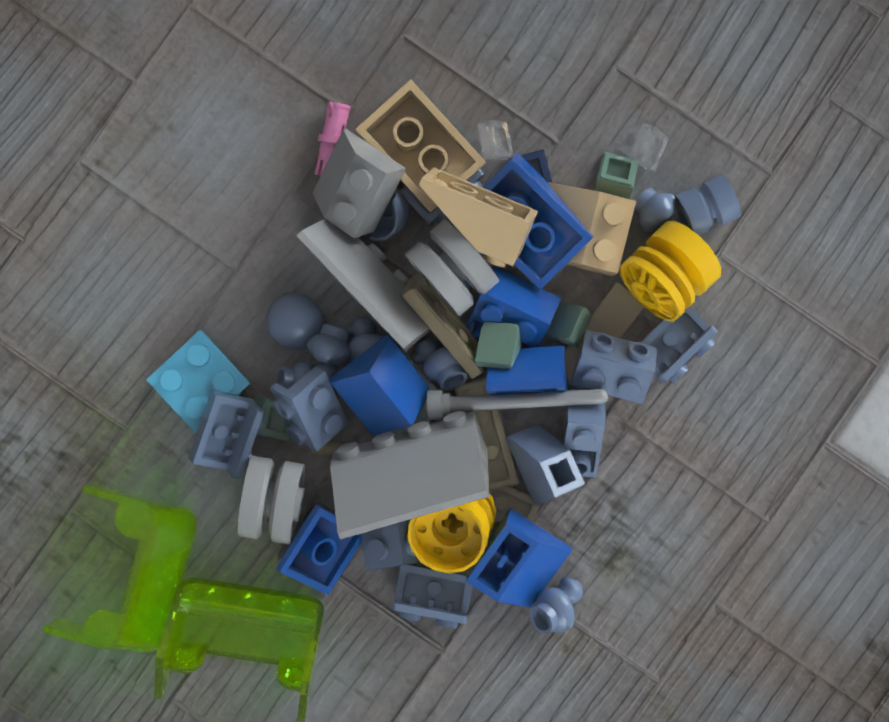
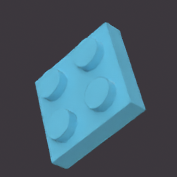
(192, 374)

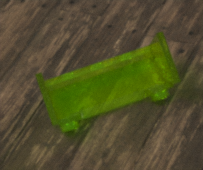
(159, 566)
(245, 626)

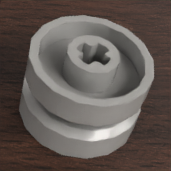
(452, 267)
(266, 499)

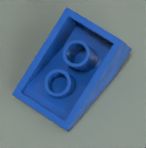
(555, 231)

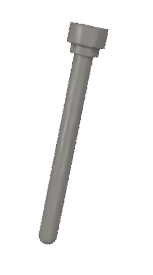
(441, 404)

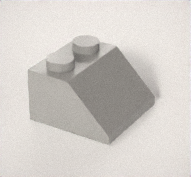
(356, 185)

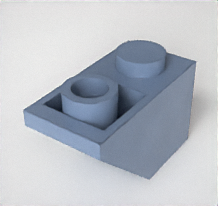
(584, 435)
(544, 464)

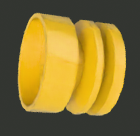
(670, 270)
(454, 536)

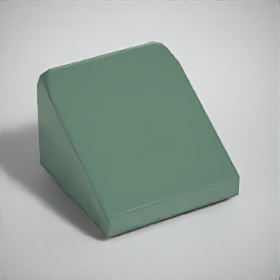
(616, 175)
(569, 324)
(498, 345)
(274, 423)

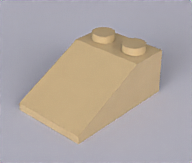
(419, 139)
(484, 218)
(607, 219)

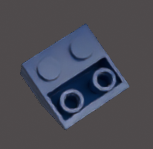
(515, 303)
(517, 561)

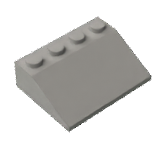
(367, 280)
(409, 473)

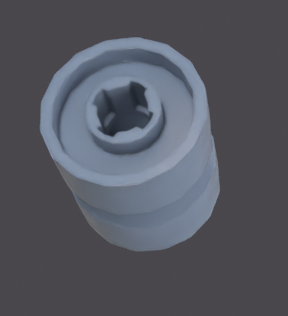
(709, 205)

